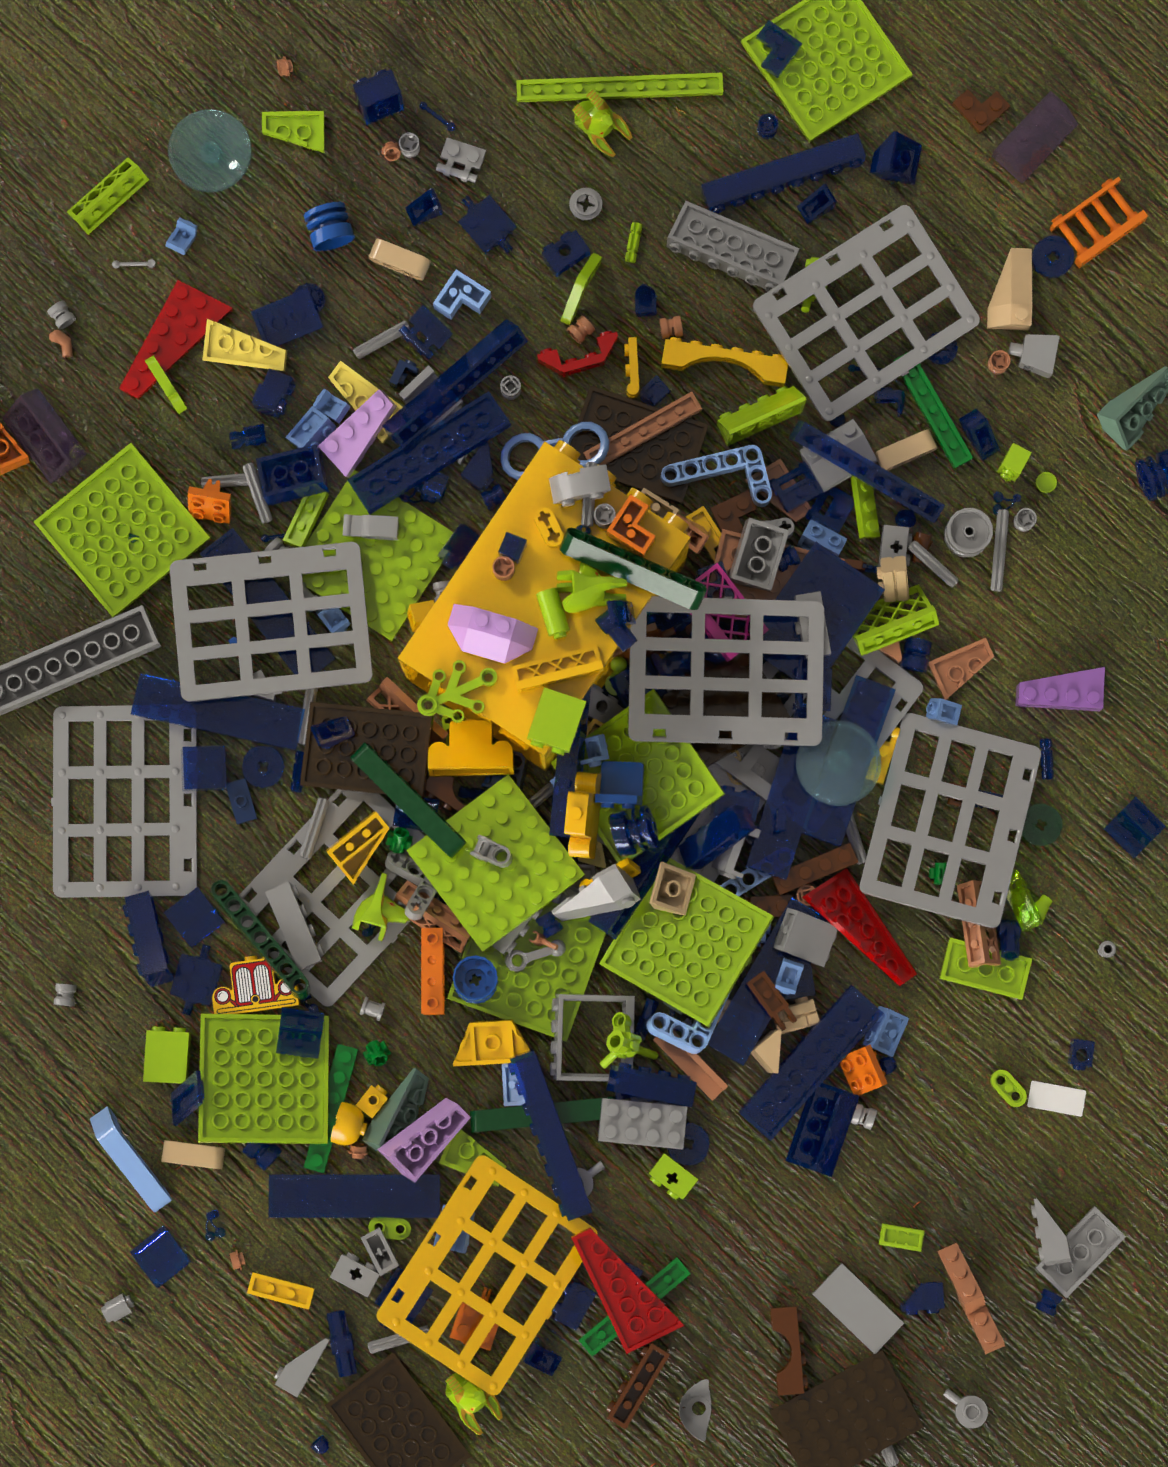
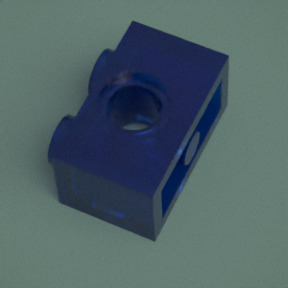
(559, 264)

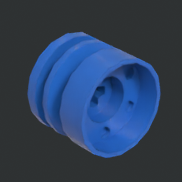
(329, 226)
(478, 967)

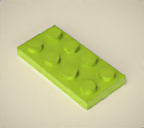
(1005, 979)

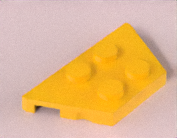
(490, 1043)

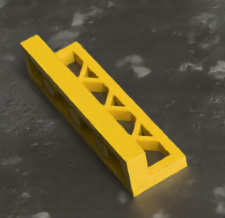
(561, 675)

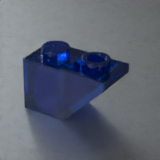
(924, 1296)

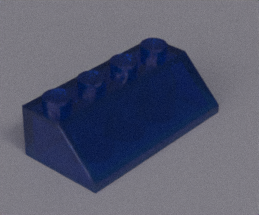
(822, 1129)

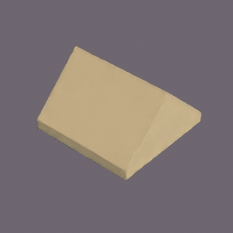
(672, 889)
(768, 1051)

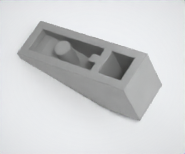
(296, 1373)

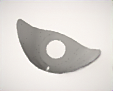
(696, 1424)

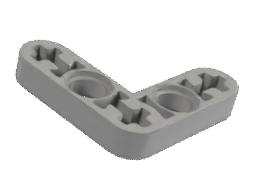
(423, 884)

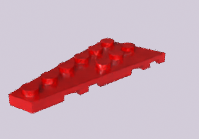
(173, 334)
(852, 914)
(630, 1304)

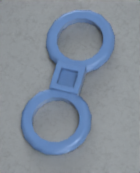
(570, 433)

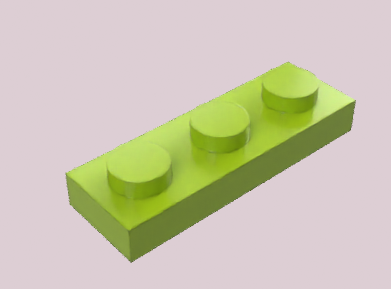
(865, 509)
(305, 519)

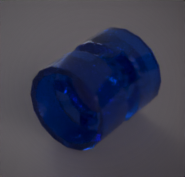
(916, 654)
(263, 1152)

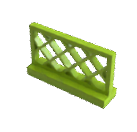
(896, 629)

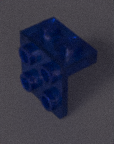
(458, 547)

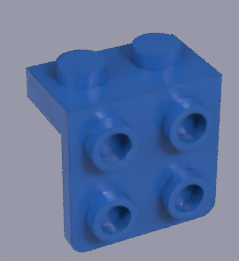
(621, 784)

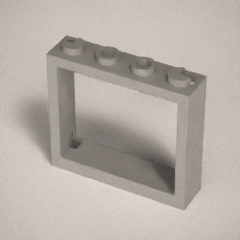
(557, 1028)

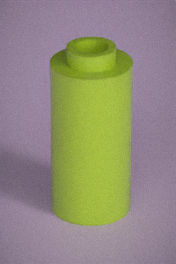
(553, 613)

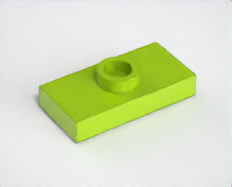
(901, 1237)

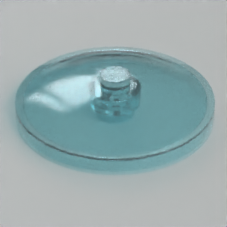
(209, 150)
(841, 765)

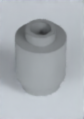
(117, 1308)

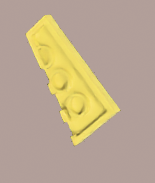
(237, 348)
(357, 390)

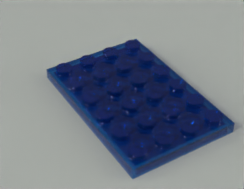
(846, 603)

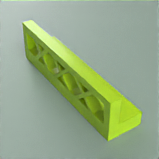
(108, 197)

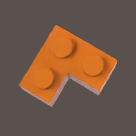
(626, 527)

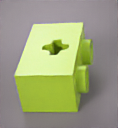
(1013, 463)
(667, 1165)

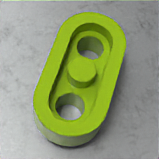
(1008, 1087)
(389, 1227)

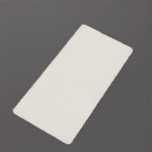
(1056, 1098)

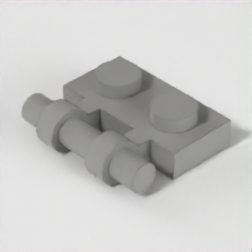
(463, 155)

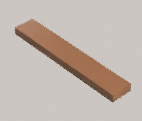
(648, 428)

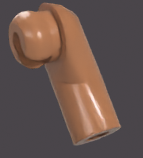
(61, 338)

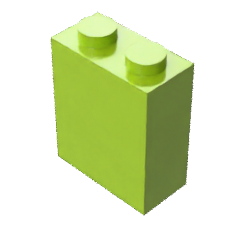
(556, 721)
(167, 1055)

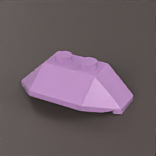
(490, 633)

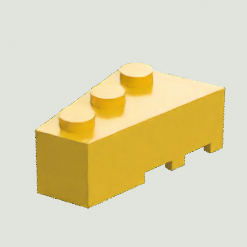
(358, 845)

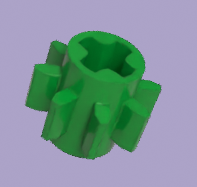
(399, 840)
(937, 873)
(376, 1053)

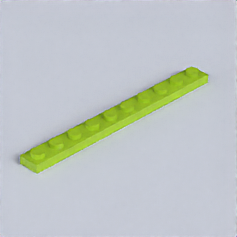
(620, 87)

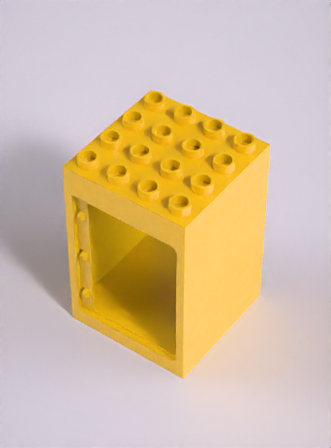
(476, 586)

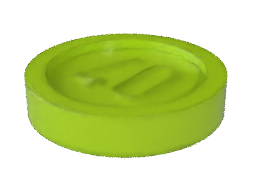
(1046, 482)

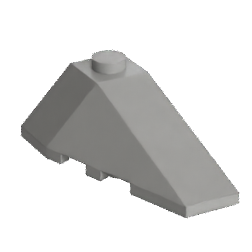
(609, 892)

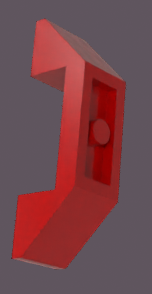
(550, 358)

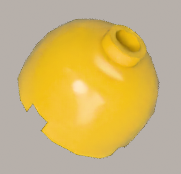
(348, 1125)

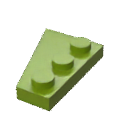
(296, 127)
(462, 1152)

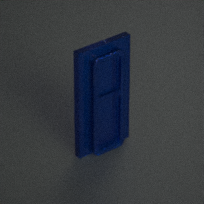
(187, 1097)

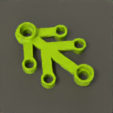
(453, 693)

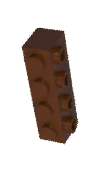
(638, 1385)

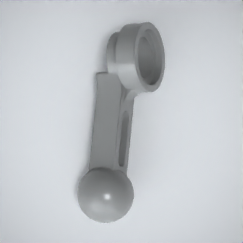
(527, 957)

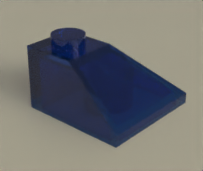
(897, 159)

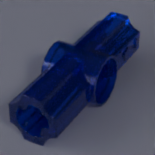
(341, 1343)

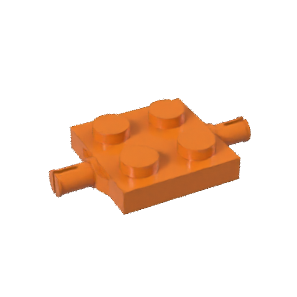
(467, 1321)

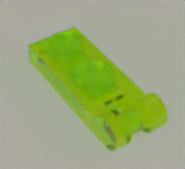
(1022, 903)

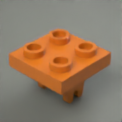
(209, 503)
(863, 1070)

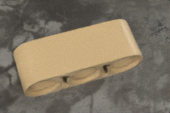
(399, 259)
(906, 450)
(193, 1154)

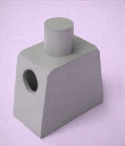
(1036, 353)

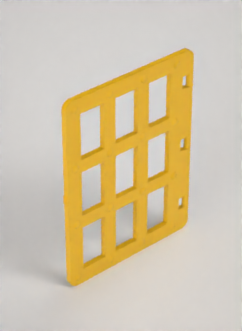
(427, 1259)

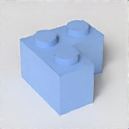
(459, 291)

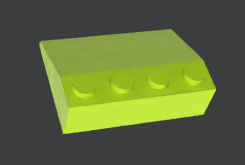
(761, 415)

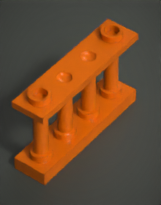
(1100, 242)
(432, 971)

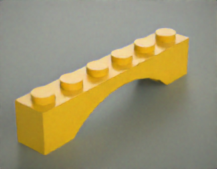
(681, 355)

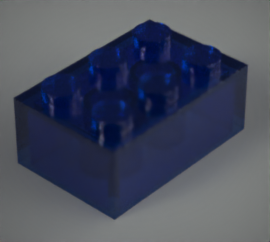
(378, 96)
(292, 474)

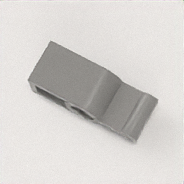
(371, 527)

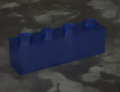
(716, 837)
(650, 1085)

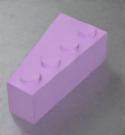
(358, 432)
(424, 1139)

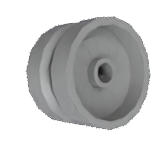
(979, 527)

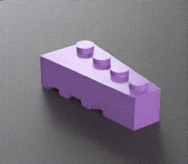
(1068, 691)

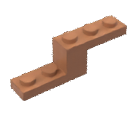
(971, 1298)

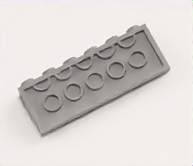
(731, 247)

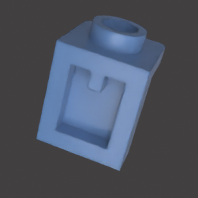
(943, 711)

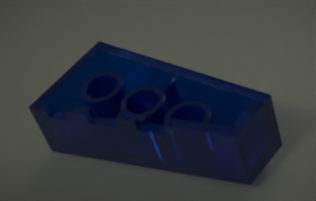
(147, 938)

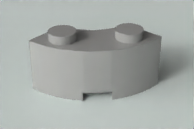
(587, 483)

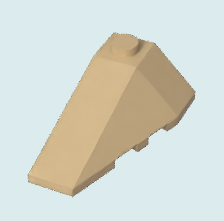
(1012, 297)

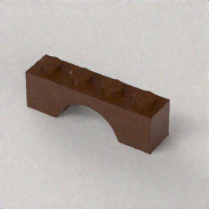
(442, 789)
(816, 868)
(790, 1378)

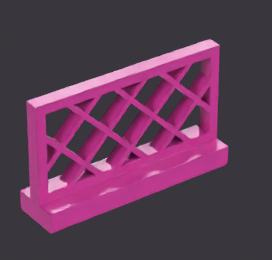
(712, 629)

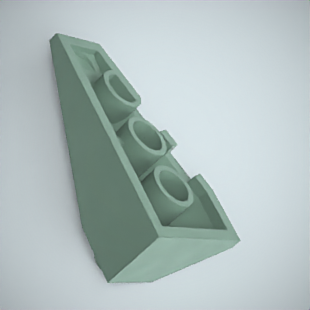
(1129, 411)
(398, 1111)

